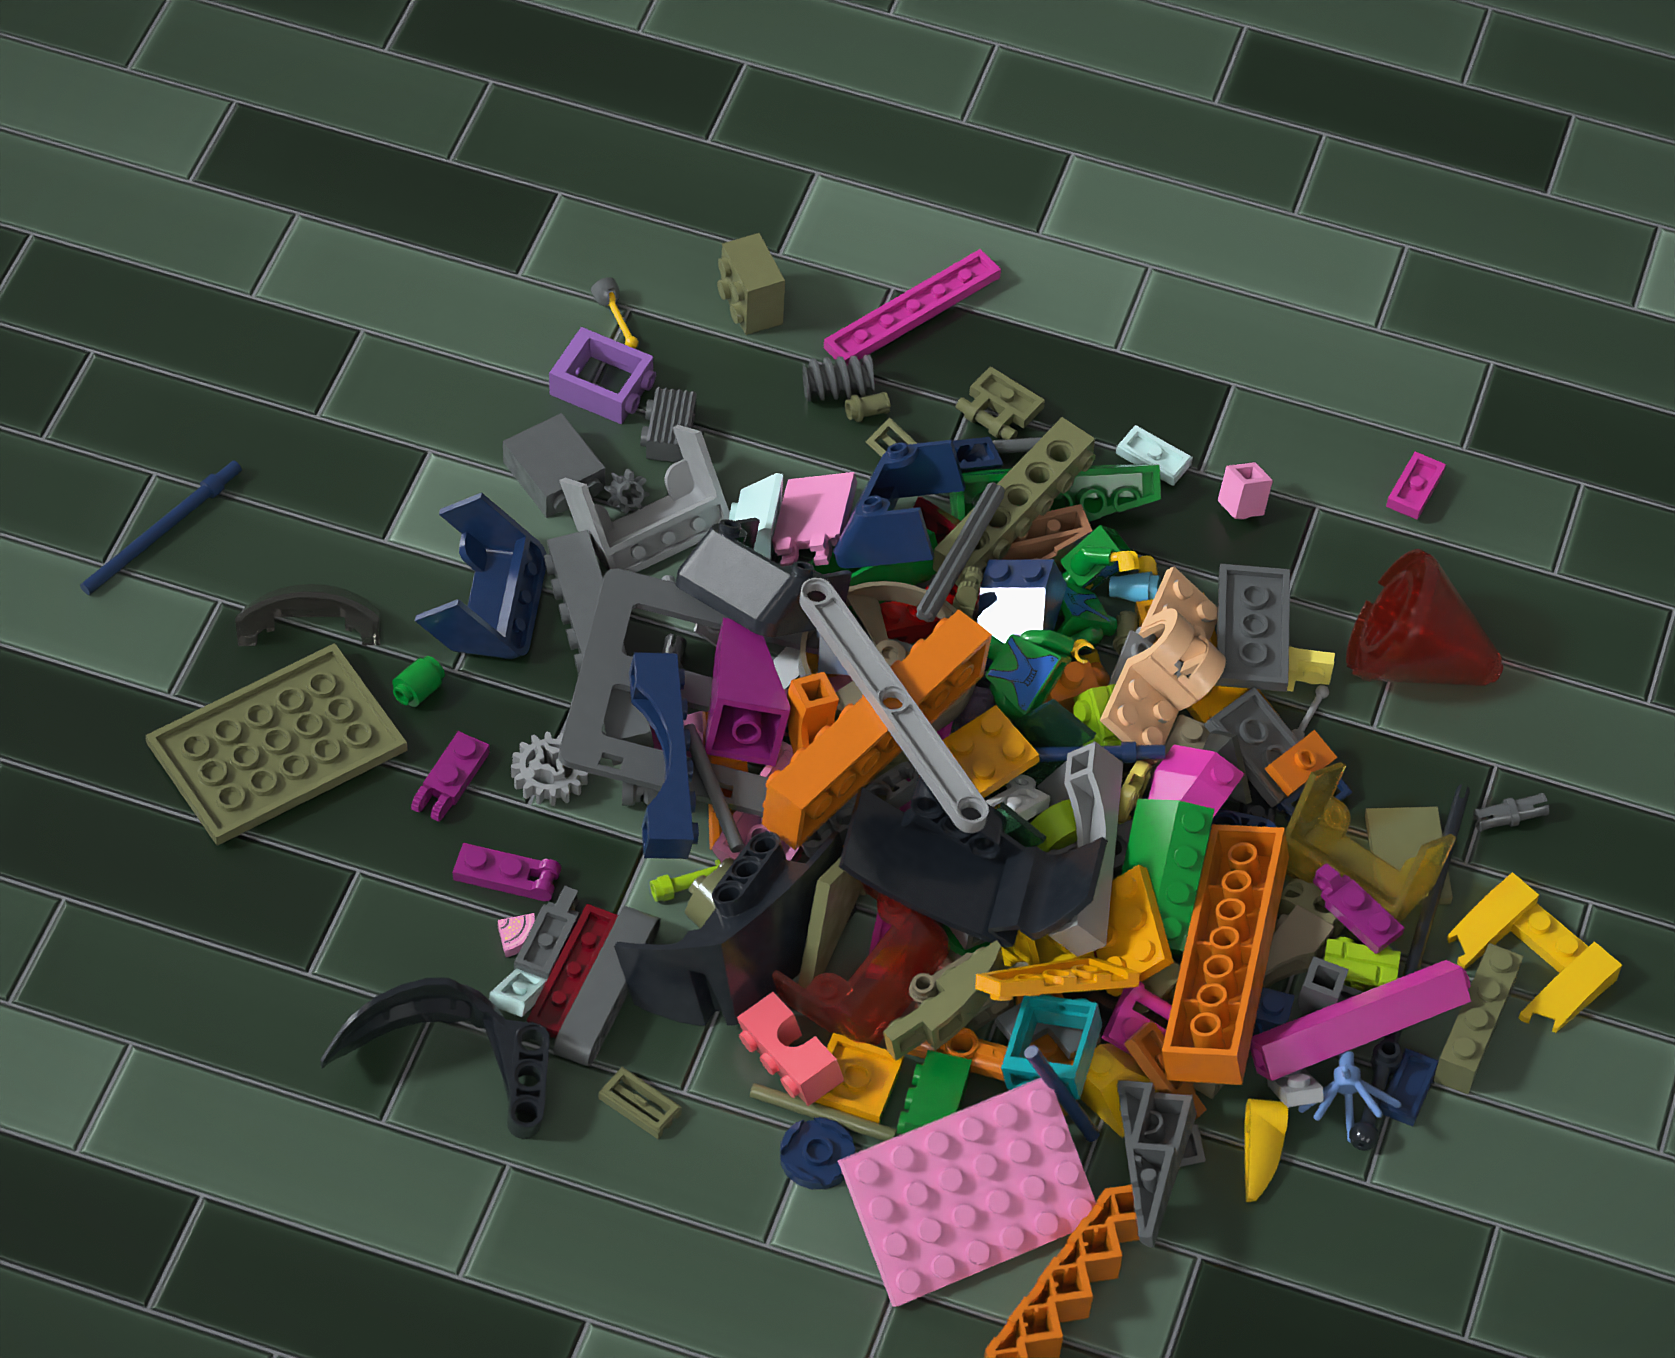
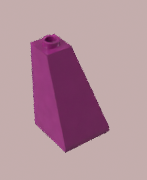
(746, 699)

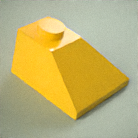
(1100, 1087)

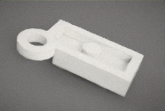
(1022, 798)

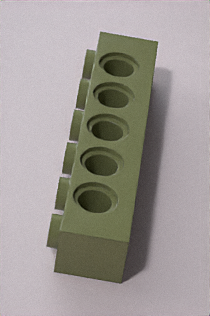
(1022, 487)

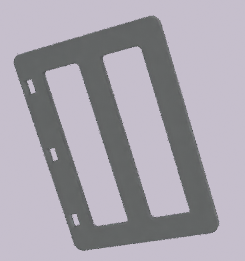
(608, 668)

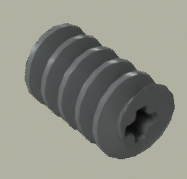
(838, 377)

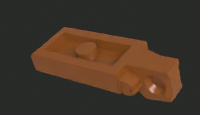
(1146, 1049)

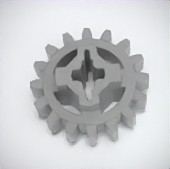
(545, 773)

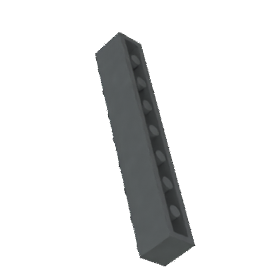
(579, 587)

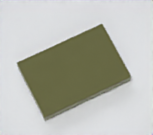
(1400, 832)

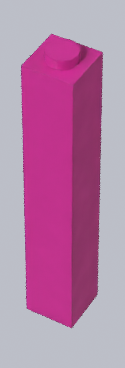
(1360, 1019)

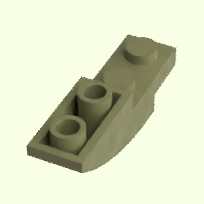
(951, 1010)

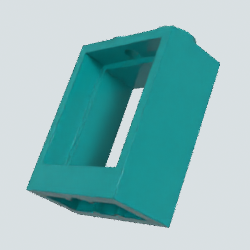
(1053, 1011)

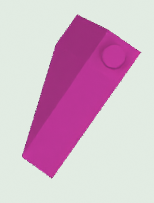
(1194, 777)

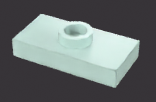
(1144, 448)
(517, 992)

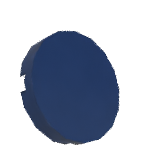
(812, 1152)

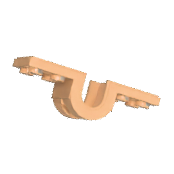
(1147, 688)

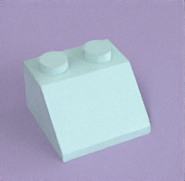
(763, 502)

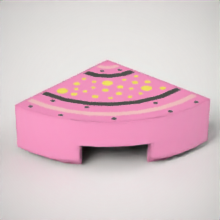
(514, 932)

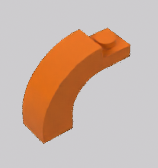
(811, 708)

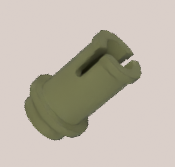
(866, 406)
(1125, 622)

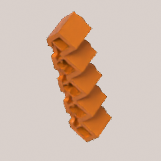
(1064, 1286)

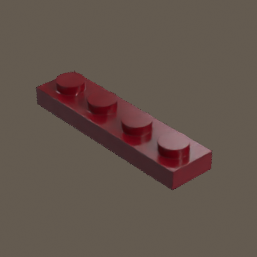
(572, 969)

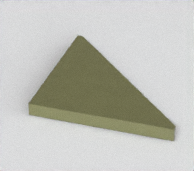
(831, 909)

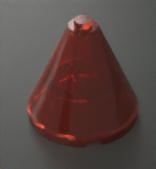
(1421, 630)

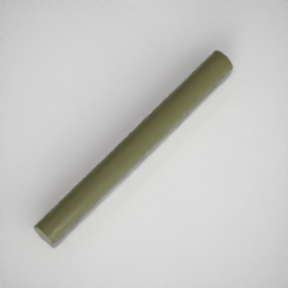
(847, 1120)

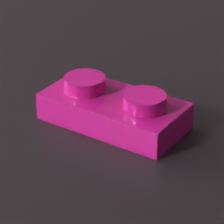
(1416, 485)

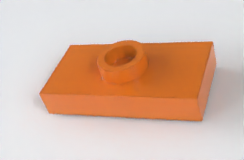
(1296, 764)

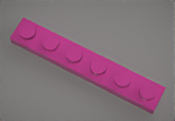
(913, 307)

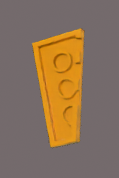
(1056, 977)

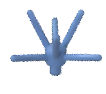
(1348, 1081)

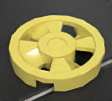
(1133, 789)

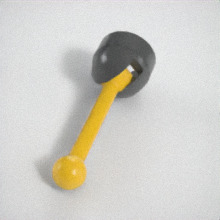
(607, 294)

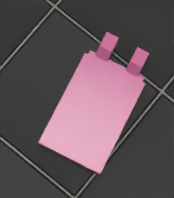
(813, 516)

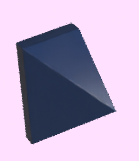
(977, 454)

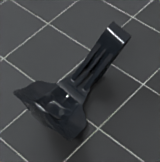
(450, 1003)

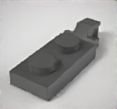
(549, 935)

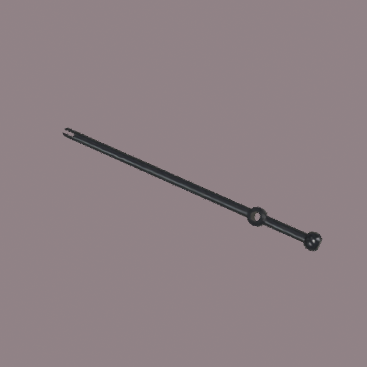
(1387, 1054)

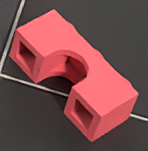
(804, 1069)

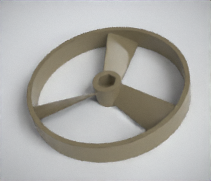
(865, 602)

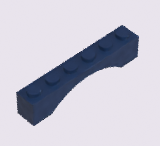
(656, 693)

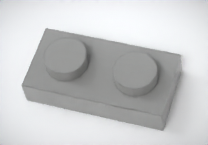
(1297, 1089)

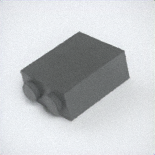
(548, 454)

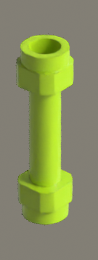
(664, 887)

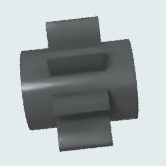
(630, 499)

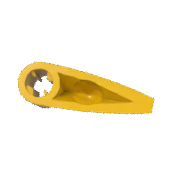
(1263, 1143)

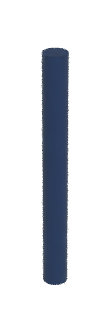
(1062, 1093)

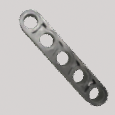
(603, 990)

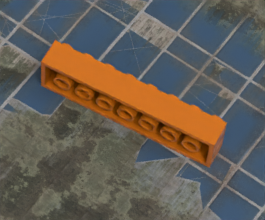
(859, 743)
(1226, 955)

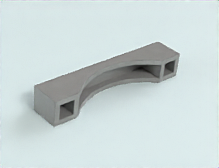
(1094, 789)

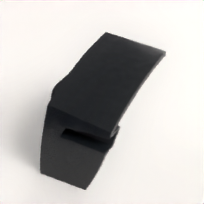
(963, 879)
(753, 931)

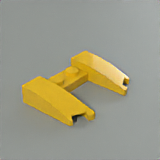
(1582, 968)

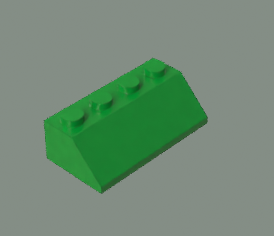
(1172, 844)

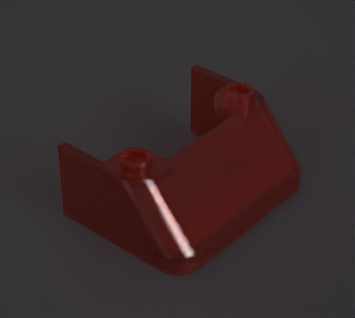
(880, 985)

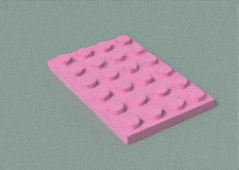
(969, 1191)

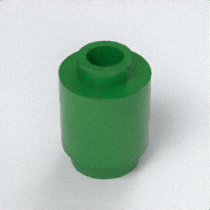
(418, 681)

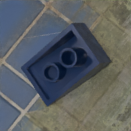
(1020, 597)

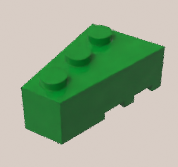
(938, 1090)

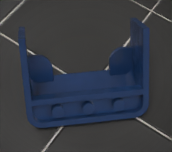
(890, 536)
(504, 586)

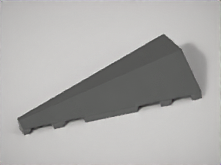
(1155, 1142)

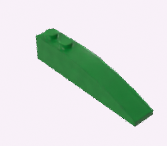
(1098, 490)

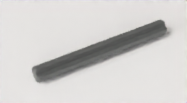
(960, 552)

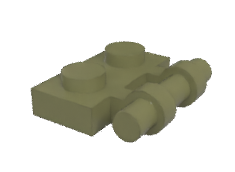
(1004, 396)

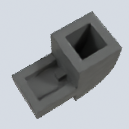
(1324, 986)

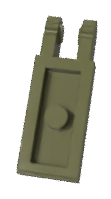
(968, 590)

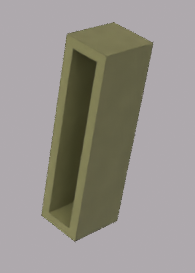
(1478, 1019)

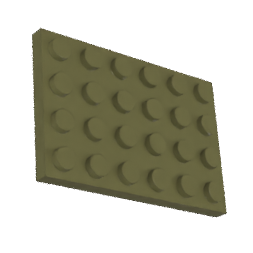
(276, 743)

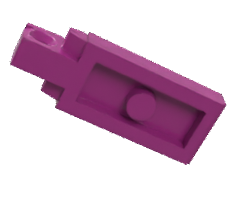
(1357, 909)

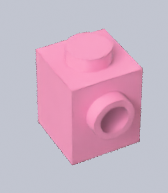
(1245, 490)

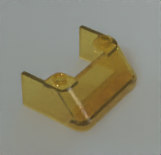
(1319, 837)

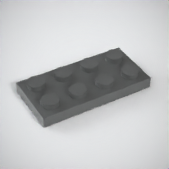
(1254, 626)

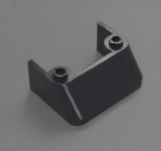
(749, 586)

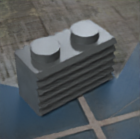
(665, 412)

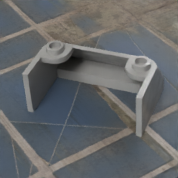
(663, 526)

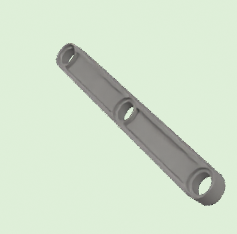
(906, 724)

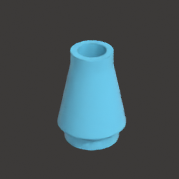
(1135, 586)

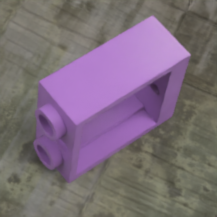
(613, 406)

